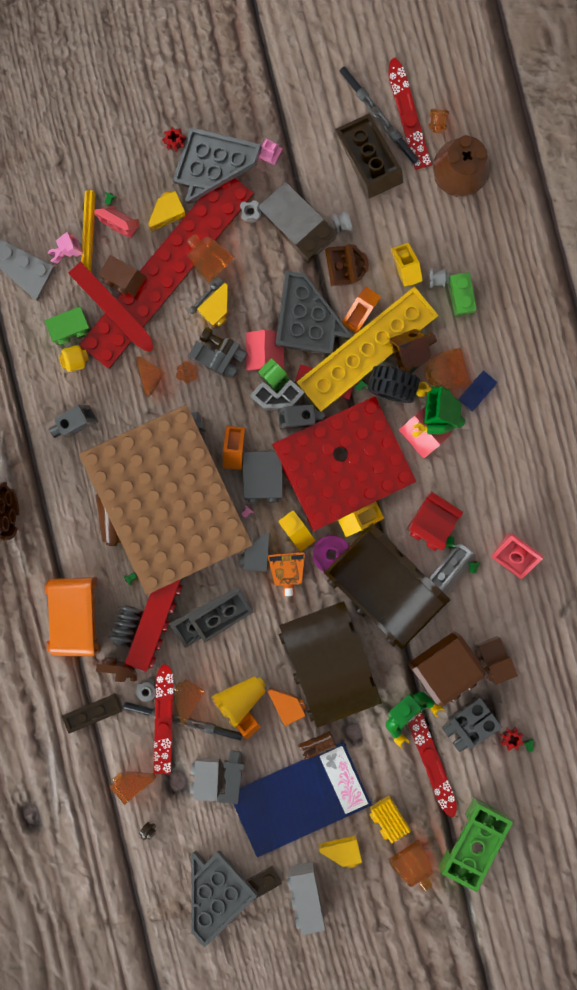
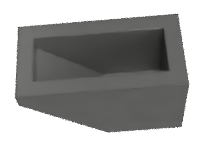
(257, 555)

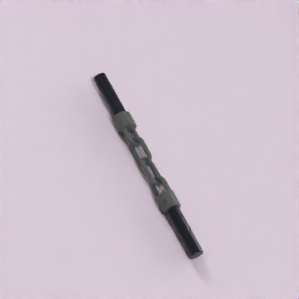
(362, 94)
(208, 727)

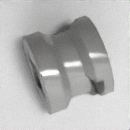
(342, 222)

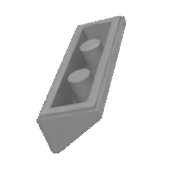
(452, 567)

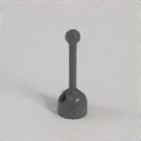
(215, 283)

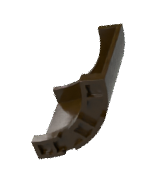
(386, 586)
(329, 664)

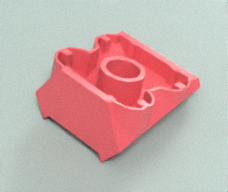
(117, 221)

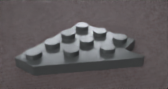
(212, 161)
(306, 318)
(216, 895)

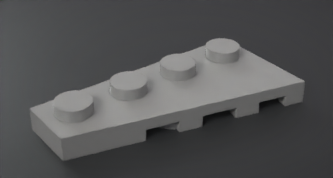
(24, 269)

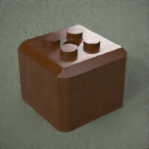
(447, 669)

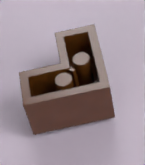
(495, 659)

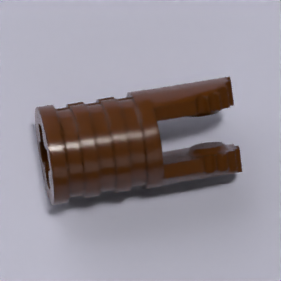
(318, 745)

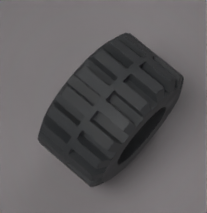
(393, 384)

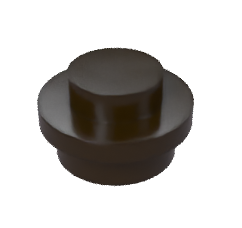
(147, 831)

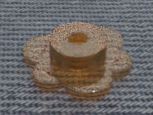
(186, 366)

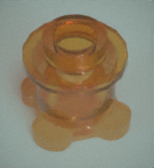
(438, 120)

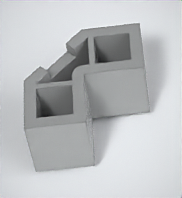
(270, 400)

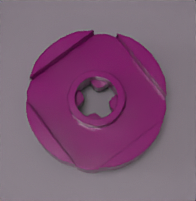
(321, 548)

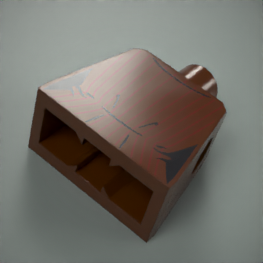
(412, 349)

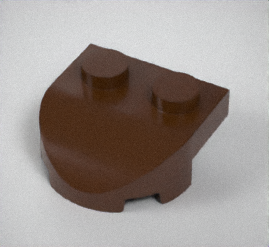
(346, 264)
(119, 668)

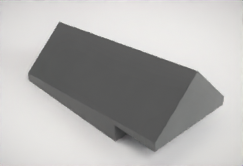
(211, 618)

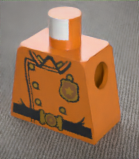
(287, 570)

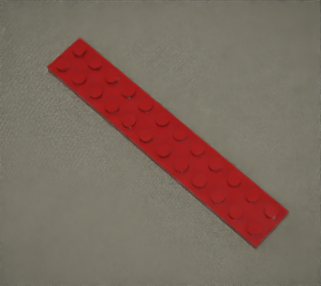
(167, 268)

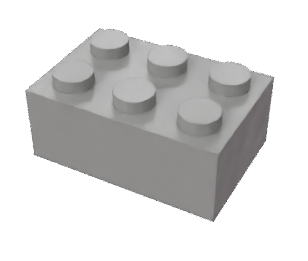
(306, 898)

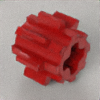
(179, 139)
(517, 740)

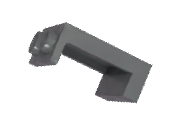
(262, 477)

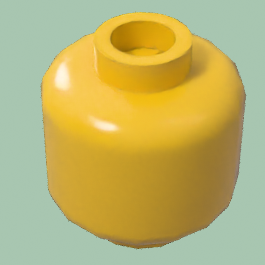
(73, 358)

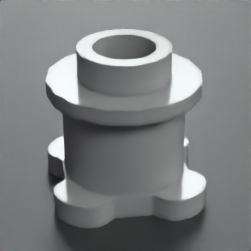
(247, 207)
(438, 278)
(147, 685)

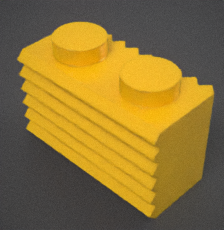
(390, 819)

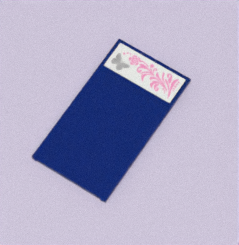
(300, 799)

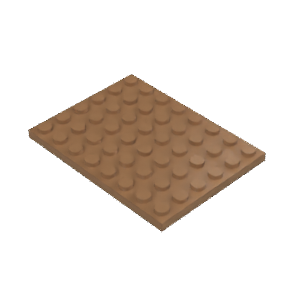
(165, 499)

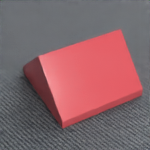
(261, 348)
(425, 442)
(516, 556)

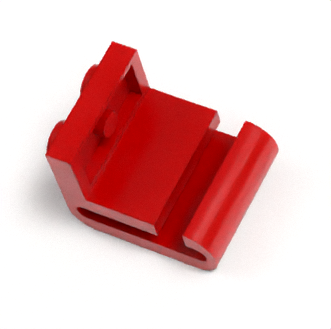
(434, 521)

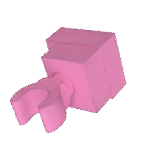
(270, 151)
(68, 245)

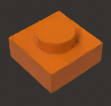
(248, 726)

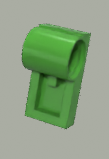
(274, 375)

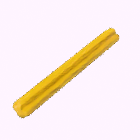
(88, 229)

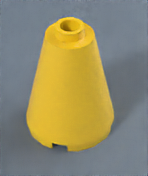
(239, 699)

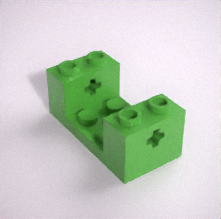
(483, 826)

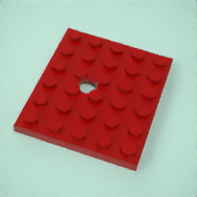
(337, 488)

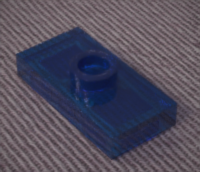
(477, 391)

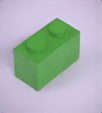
(462, 294)
(68, 325)

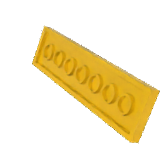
(365, 349)

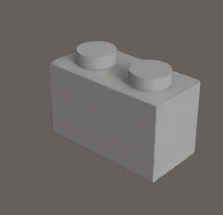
(206, 779)

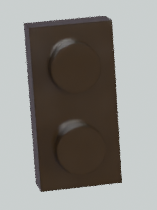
(265, 881)

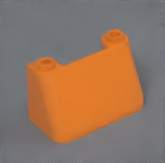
(72, 616)

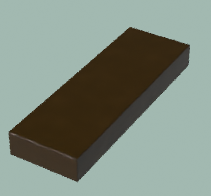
(92, 713)

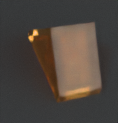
(149, 375)

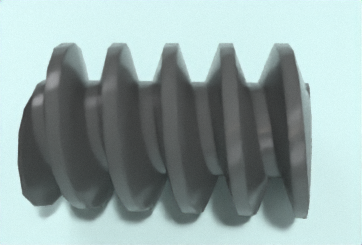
(125, 625)

